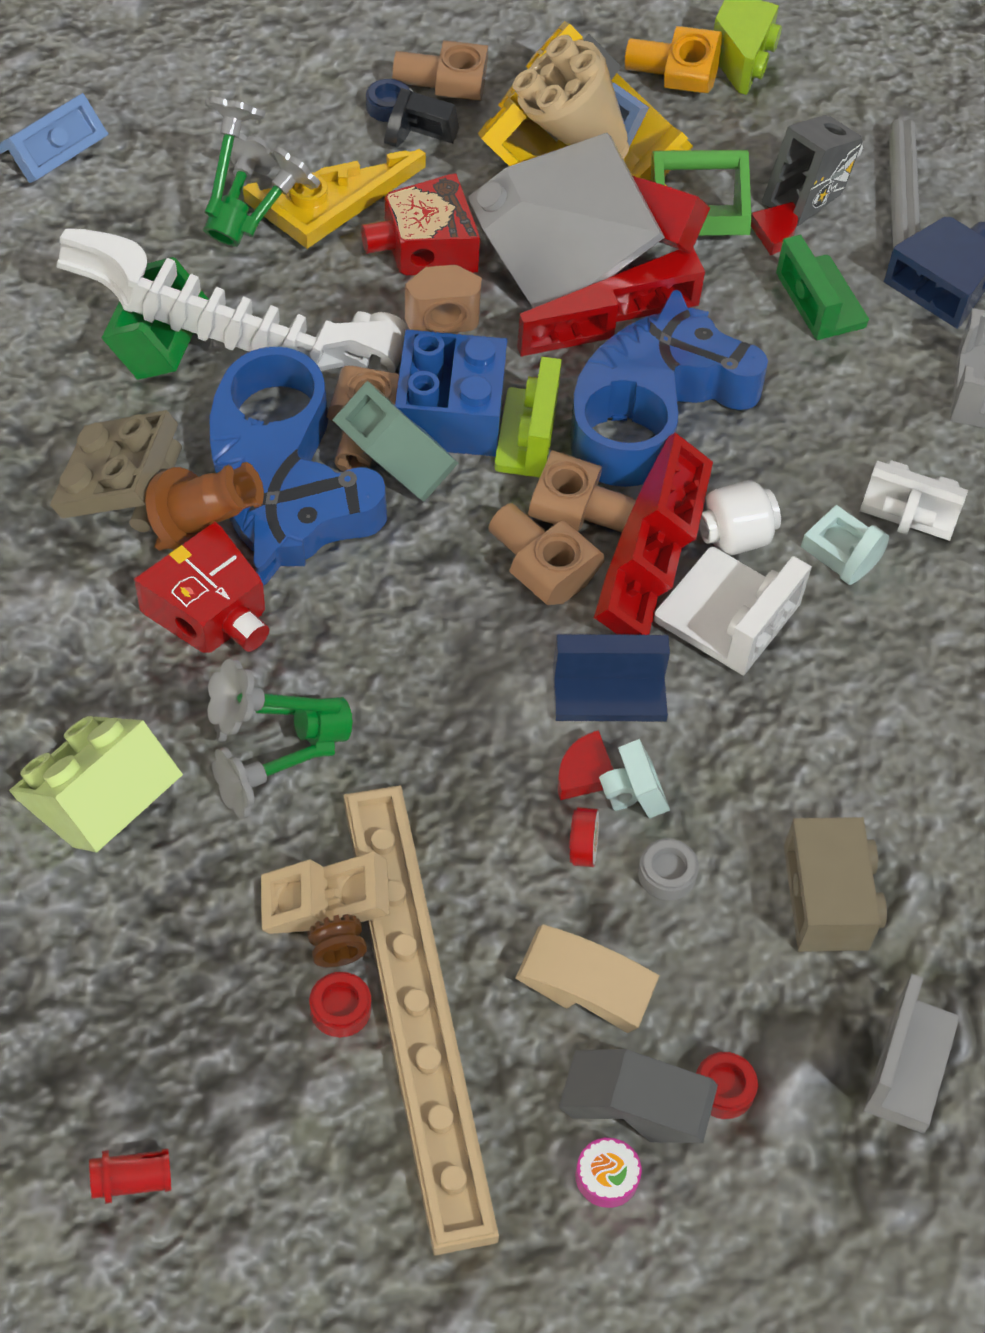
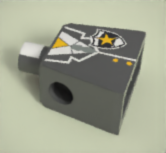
(814, 155)

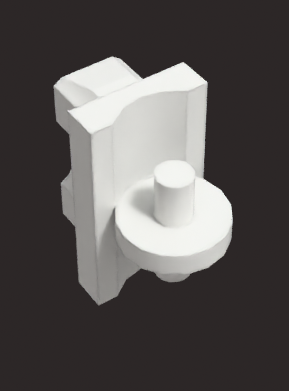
(914, 499)

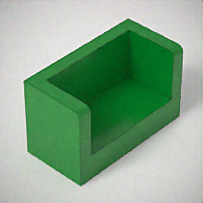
(146, 346)

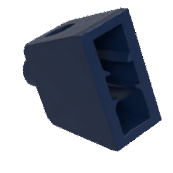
(941, 269)

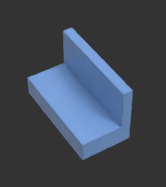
(55, 138)

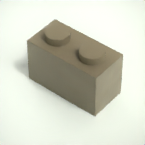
(833, 884)

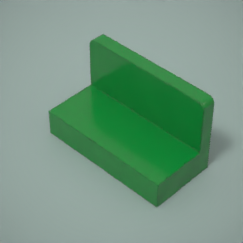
(818, 290)

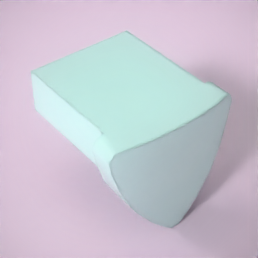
(845, 544)

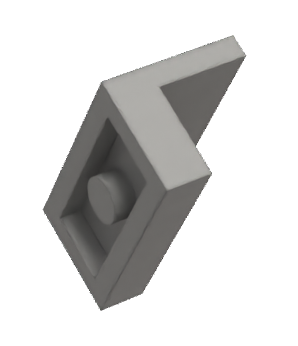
(912, 1061)

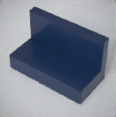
(610, 677)

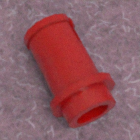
(129, 1174)

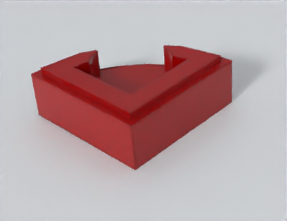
(774, 225)
(583, 766)

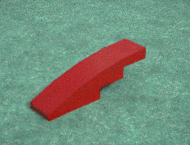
(653, 536)

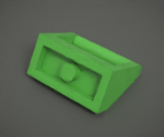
(721, 219)

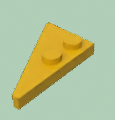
(342, 194)

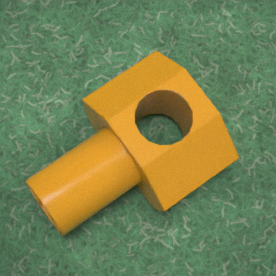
(676, 58)

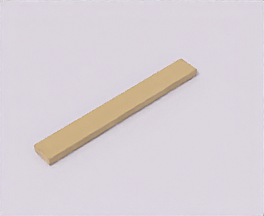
(423, 1033)

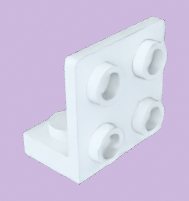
(732, 607)

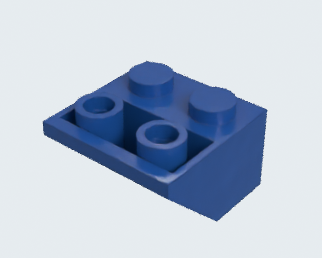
(454, 388)

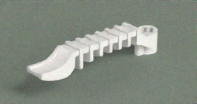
(120, 264)

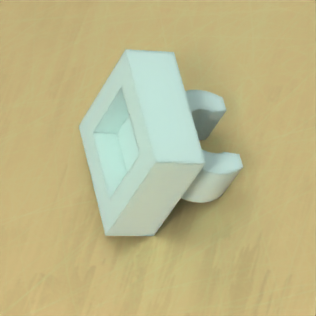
(635, 782)

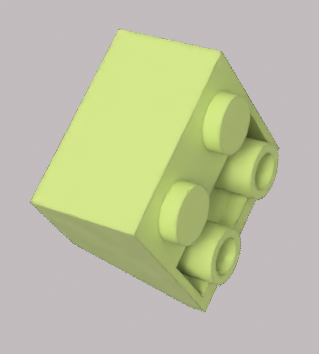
(96, 780)

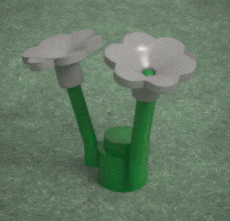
(227, 214)
(237, 700)

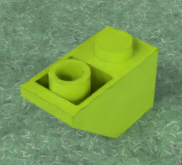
(747, 35)

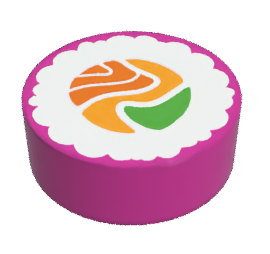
(608, 1172)

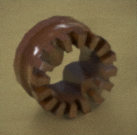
(337, 941)

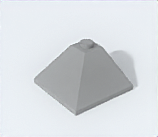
(566, 218)

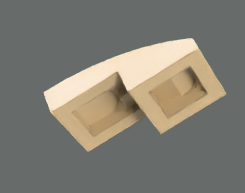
(308, 893)
(588, 974)

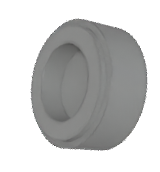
(668, 869)

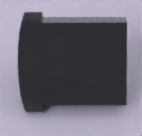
(423, 116)

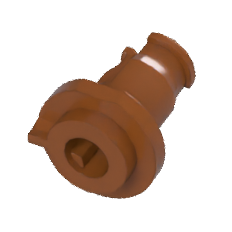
(185, 504)

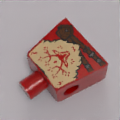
(426, 227)

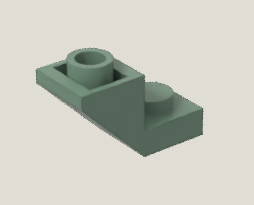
(395, 441)

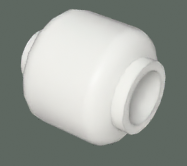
(740, 517)

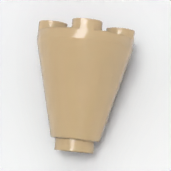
(572, 94)

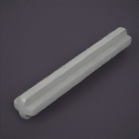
(904, 180)

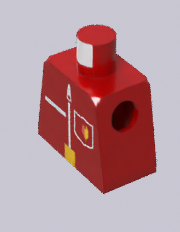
(205, 593)

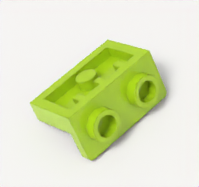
(529, 422)

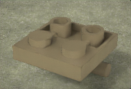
(115, 466)

